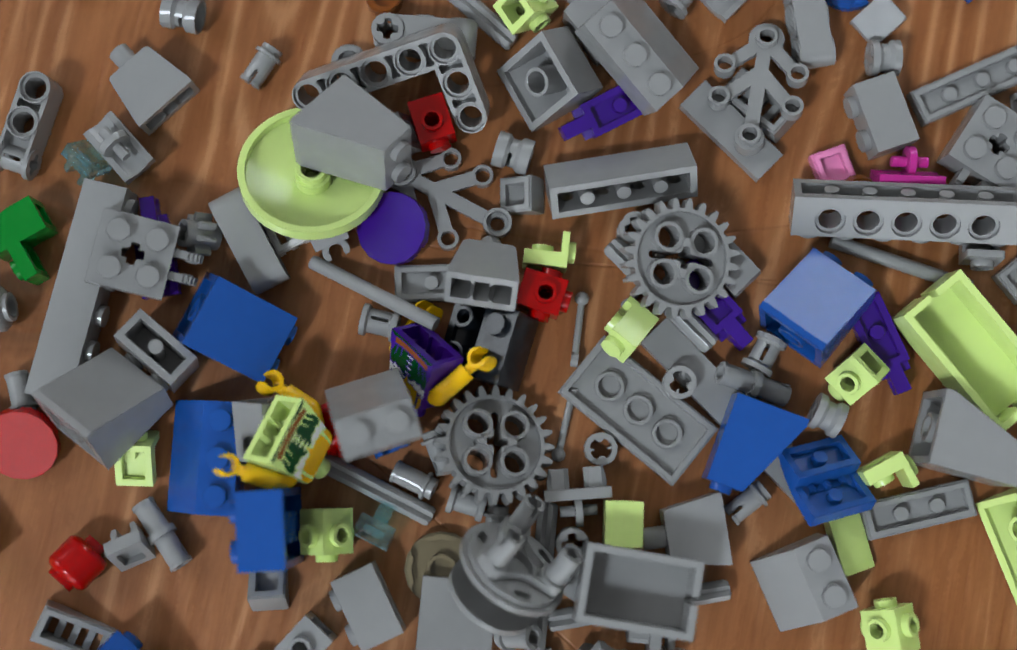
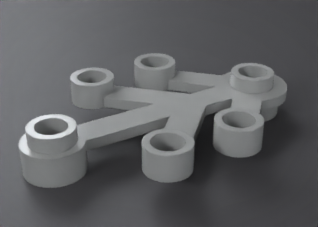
(758, 81)
(442, 194)

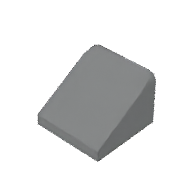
(878, 20)
(522, 195)
(268, 590)

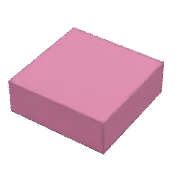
(832, 164)

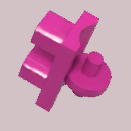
(909, 163)

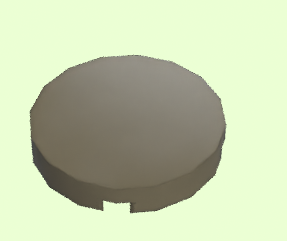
(433, 550)

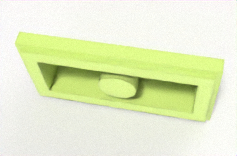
(850, 544)

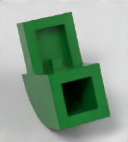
(21, 229)

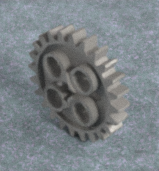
(682, 225)
(460, 442)

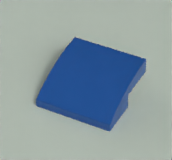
(825, 480)

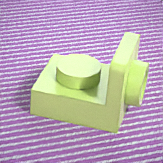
(544, 256)
(138, 464)
(881, 470)

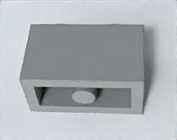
(880, 116)
(157, 350)
(367, 607)

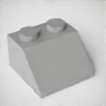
(549, 77)
(804, 583)

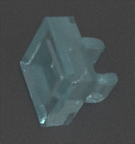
(84, 159)
(376, 529)

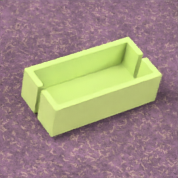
(965, 344)

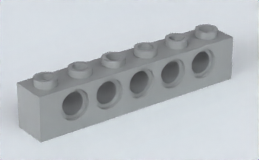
(891, 199)

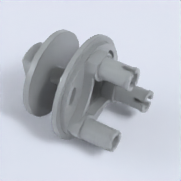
(508, 574)

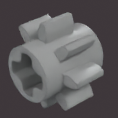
(199, 234)

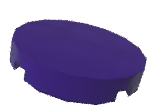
(395, 229)

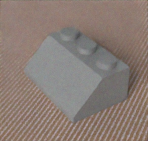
(638, 52)

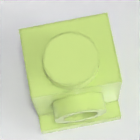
(627, 329)
(856, 375)

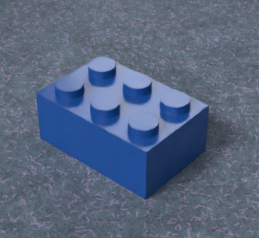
(266, 529)

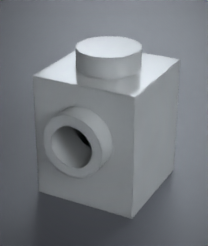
(308, 635)

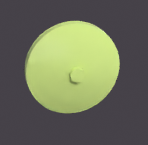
(293, 197)

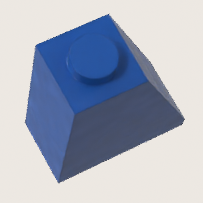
(749, 442)

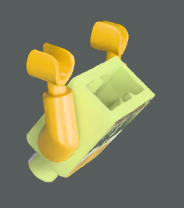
(288, 441)

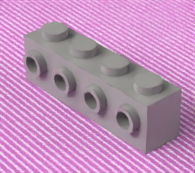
(620, 180)

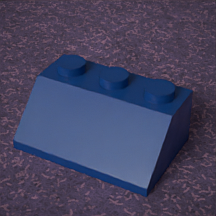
(200, 435)

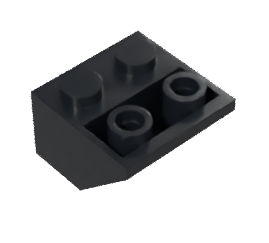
(502, 332)

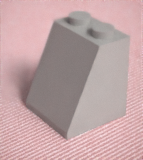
(352, 137)
(105, 404)
(373, 415)
(962, 441)

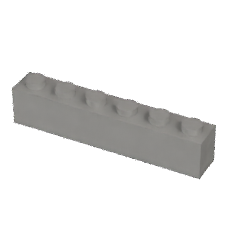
(76, 307)

